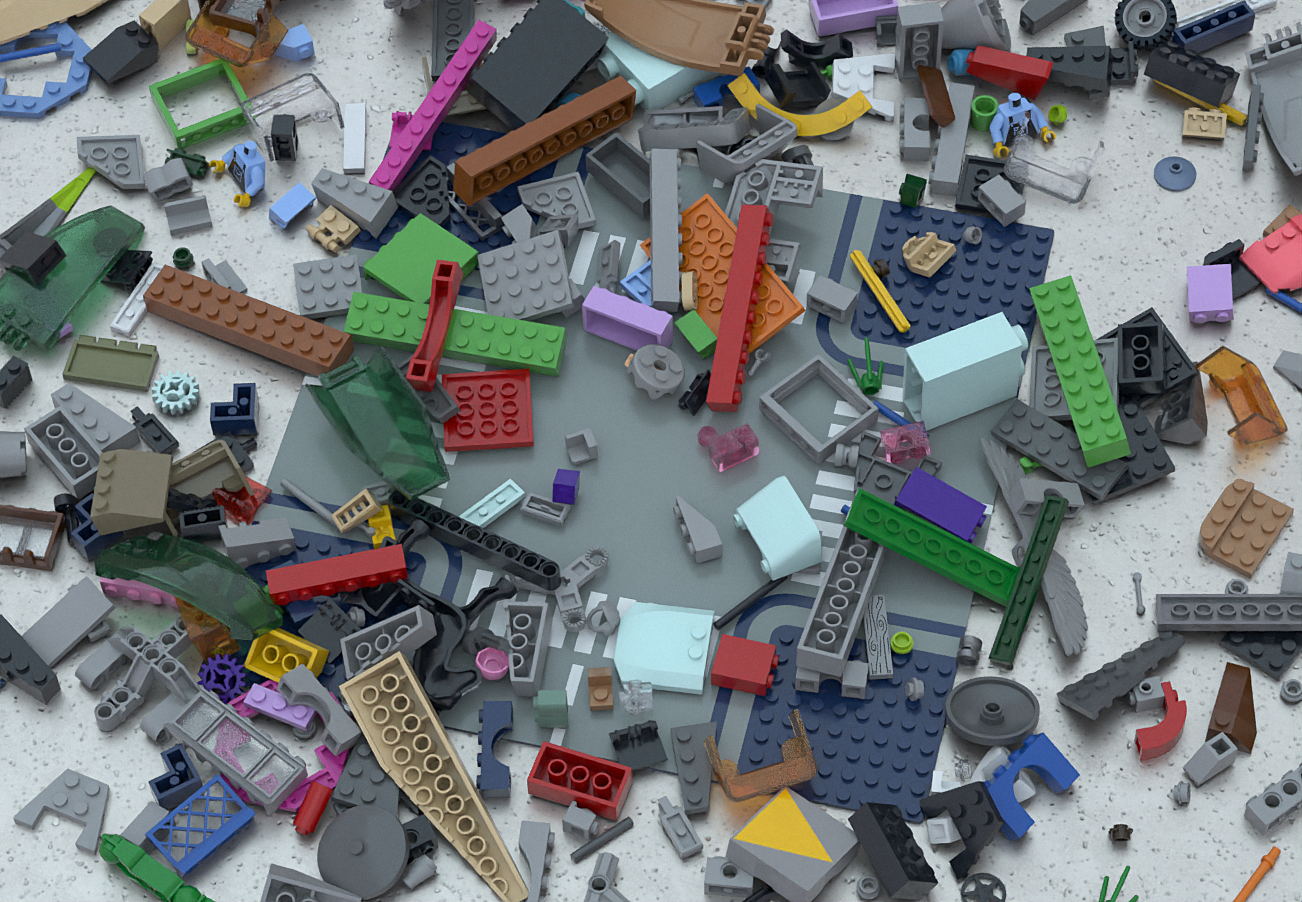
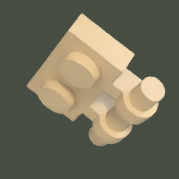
(337, 224)

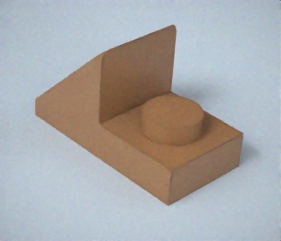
(600, 688)

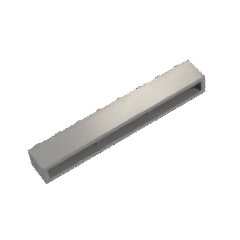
(664, 229)

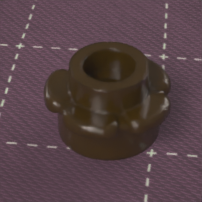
(881, 268)

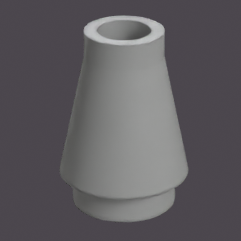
(419, 871)

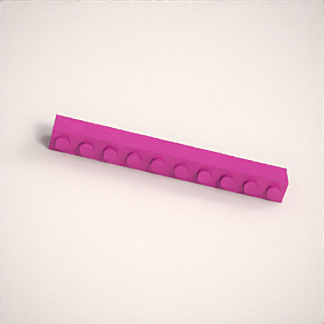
(434, 107)

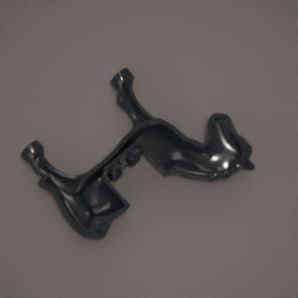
(431, 660)

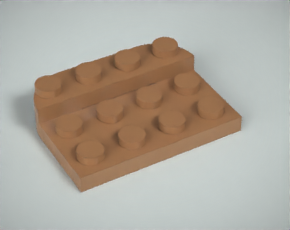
(1242, 527)

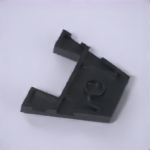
(974, 818)

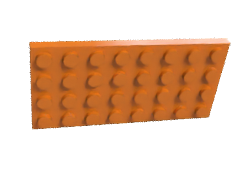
(708, 251)

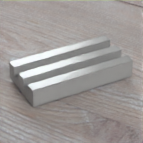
(544, 512)

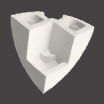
(997, 756)

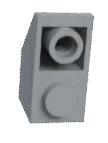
(1211, 759)

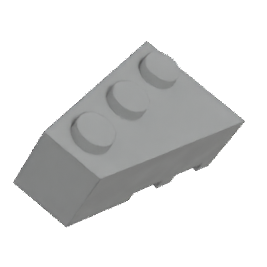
(257, 542)

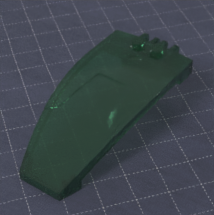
(92, 248)
(196, 576)

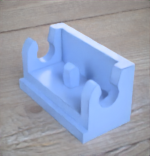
(290, 205)

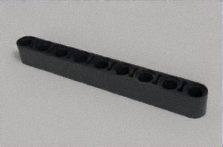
(478, 541)

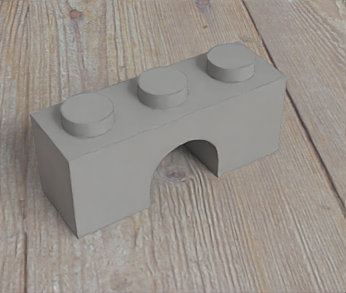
(915, 142)
(1030, 494)
(852, 680)

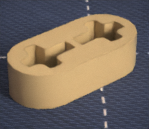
(689, 291)

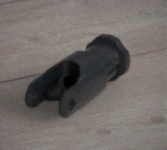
(762, 66)

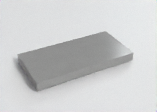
(68, 622)

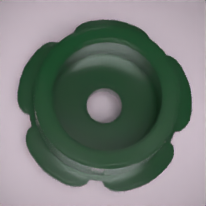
(182, 257)

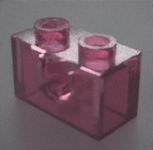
(913, 433)
(733, 447)

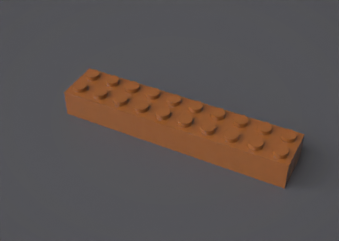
(544, 140)
(247, 322)

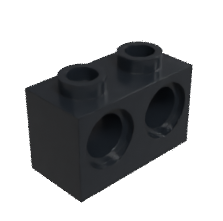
(284, 137)

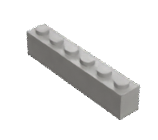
(952, 142)

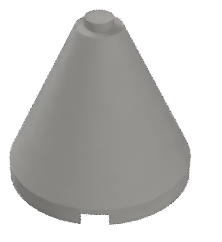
(973, 24)

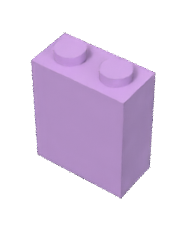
(1210, 293)

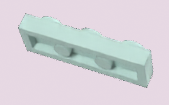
(494, 504)

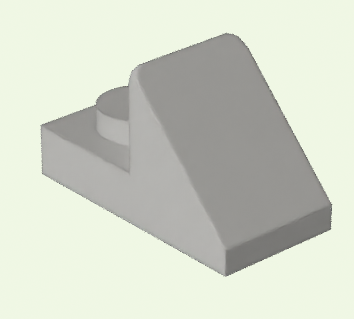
(565, 224)

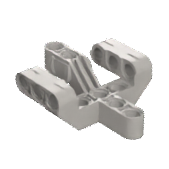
(140, 676)

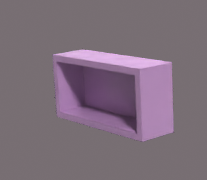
(848, 15)
(625, 320)

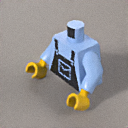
(1008, 119)
(246, 167)

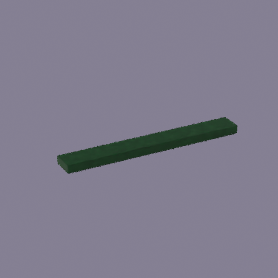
(1028, 580)

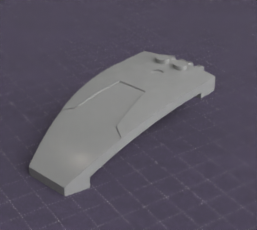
(1279, 72)

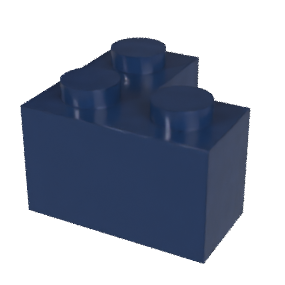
(237, 416)
(87, 537)
(179, 781)

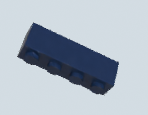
(1215, 28)

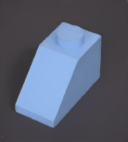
(296, 44)

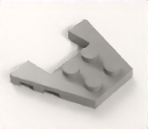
(74, 798)

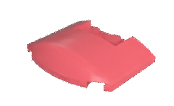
(1278, 257)

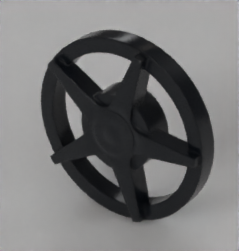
(983, 892)

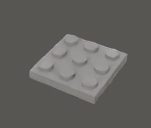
(326, 286)

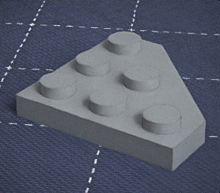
(115, 158)
(558, 197)

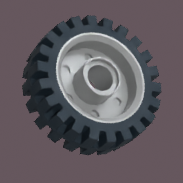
(1145, 34)

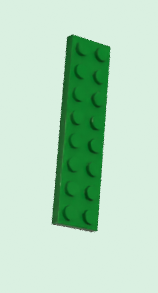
(931, 547)

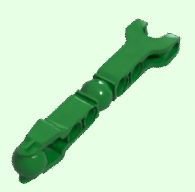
(147, 871)

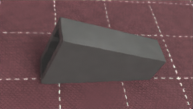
(1041, 13)

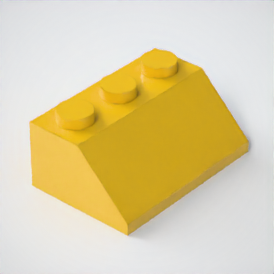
(282, 652)

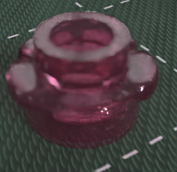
(706, 431)

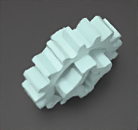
(175, 392)

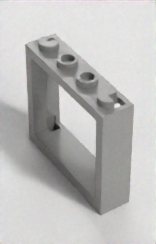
(795, 431)

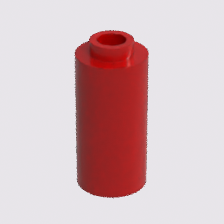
(312, 808)

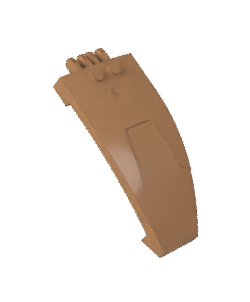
(689, 32)

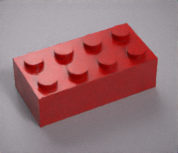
(574, 776)

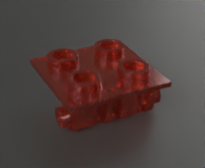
(240, 504)

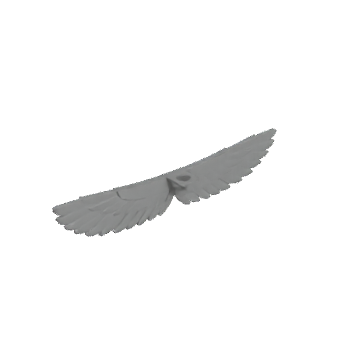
(1057, 581)

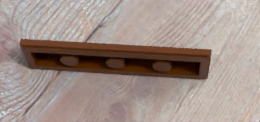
(936, 95)

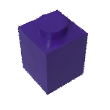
(566, 486)

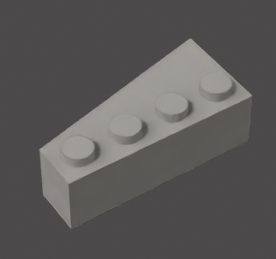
(97, 421)

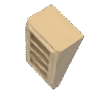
(366, 513)

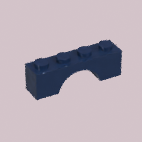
(495, 776)

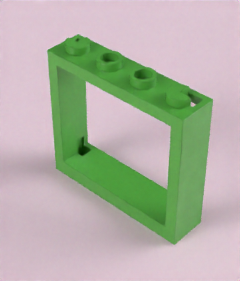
(207, 128)

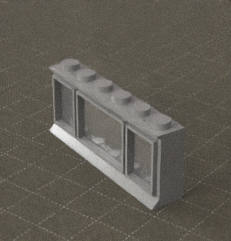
(237, 749)

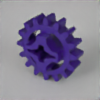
(218, 670)

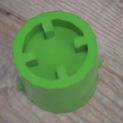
(983, 112)

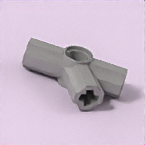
(603, 877)

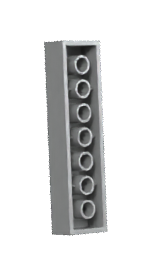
(840, 603)

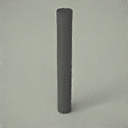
(601, 839)

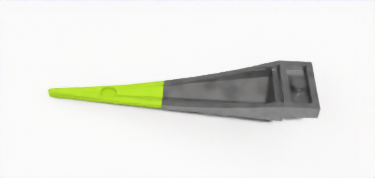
(48, 214)

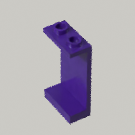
(942, 505)

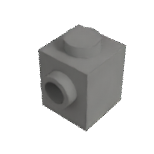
(1146, 695)

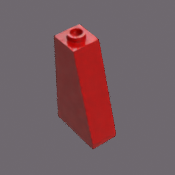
(1009, 70)

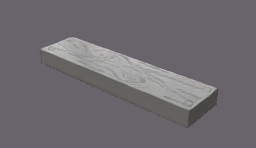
(877, 638)

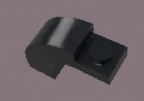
(822, 53)

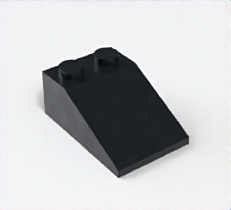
(122, 52)

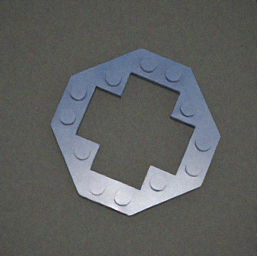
(54, 92)

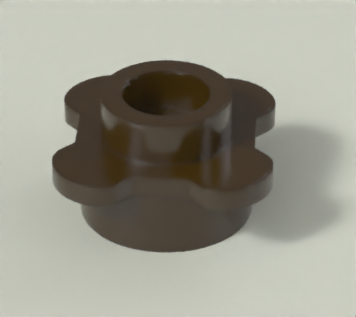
(1120, 832)

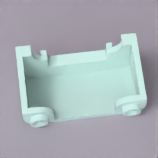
(780, 529)

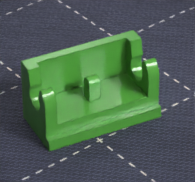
(697, 333)

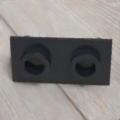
(697, 396)

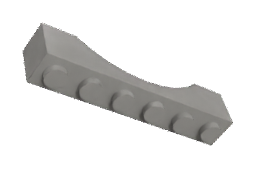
(522, 227)
(534, 847)

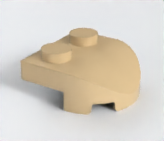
(927, 254)

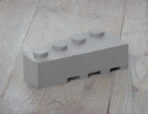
(357, 200)
(528, 638)
(378, 642)

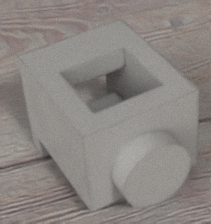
(580, 822)

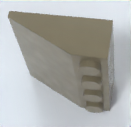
(130, 490)

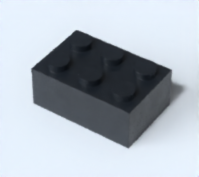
(1141, 358)

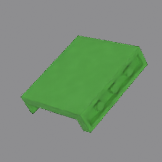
(411, 257)

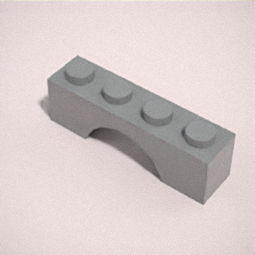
(302, 688)

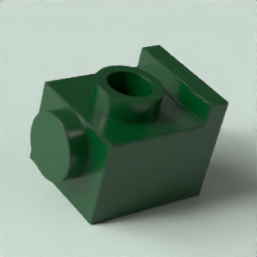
(912, 190)

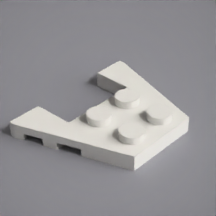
(856, 74)

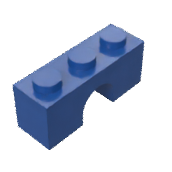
(712, 92)

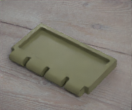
(111, 364)

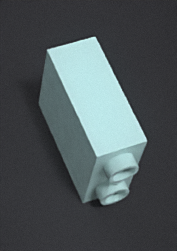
(655, 79)
(963, 370)

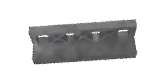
(483, 207)

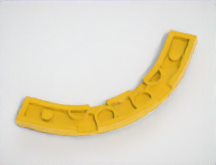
(806, 124)

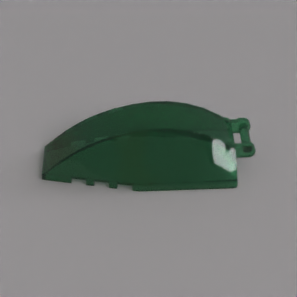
(382, 423)

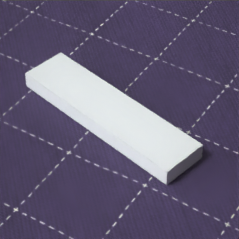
(354, 138)
(135, 307)

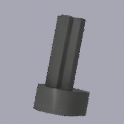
(799, 154)
(484, 638)

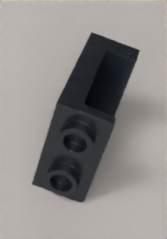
(798, 87)
(33, 256)

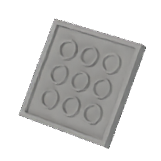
(527, 278)
(1045, 387)

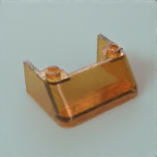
(214, 39)
(1246, 394)
(795, 769)

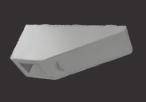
(700, 532)

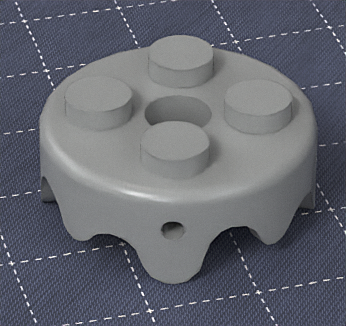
(653, 380)

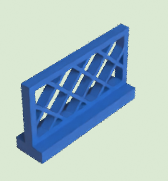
(212, 842)

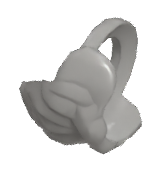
(612, 617)

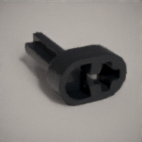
(65, 504)

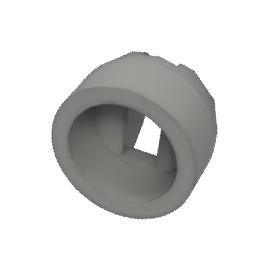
(972, 235)

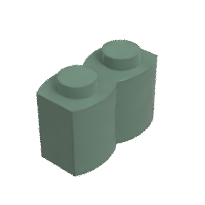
(551, 708)

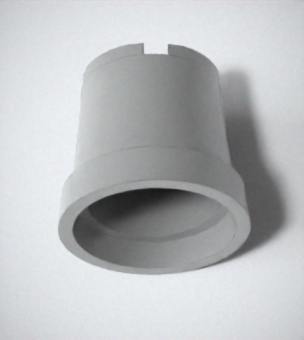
(12, 454)

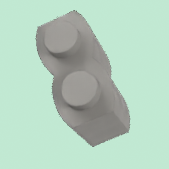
(168, 179)

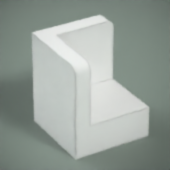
(939, 785)
(942, 830)

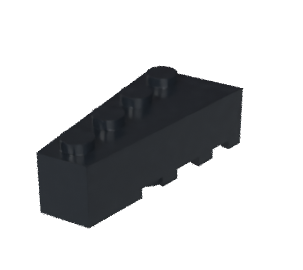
(1078, 65)
(24, 666)

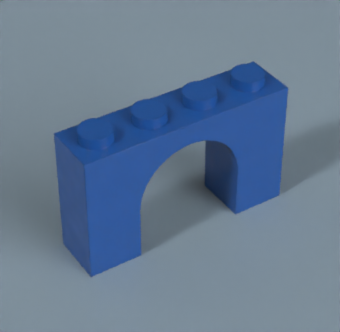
(1043, 758)

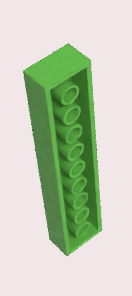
(470, 336)
(1080, 371)

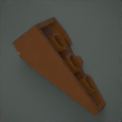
(1235, 709)

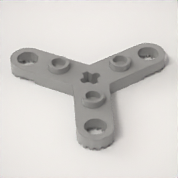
(574, 576)

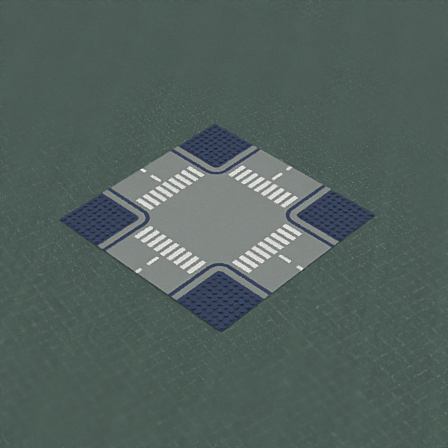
(651, 454)

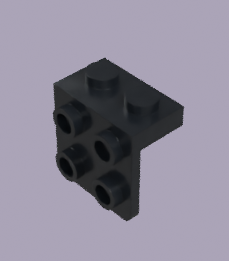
(1242, 277)

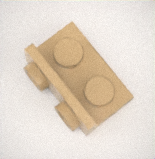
(1204, 124)

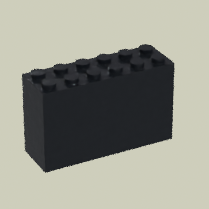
(536, 63)

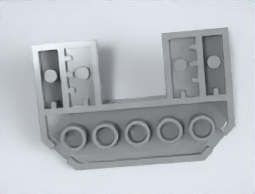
(771, 185)

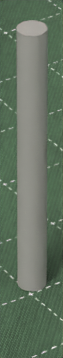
(309, 501)

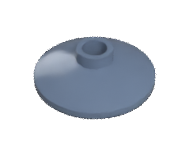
(1175, 173)

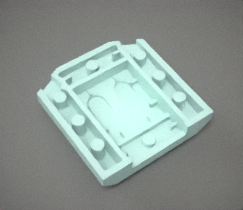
(664, 646)

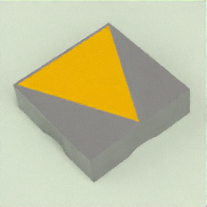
(793, 846)

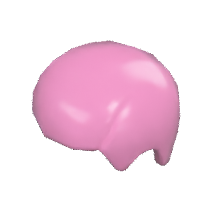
(492, 663)

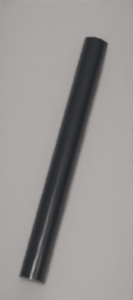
(748, 602)

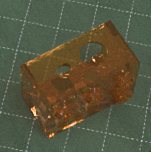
(206, 632)

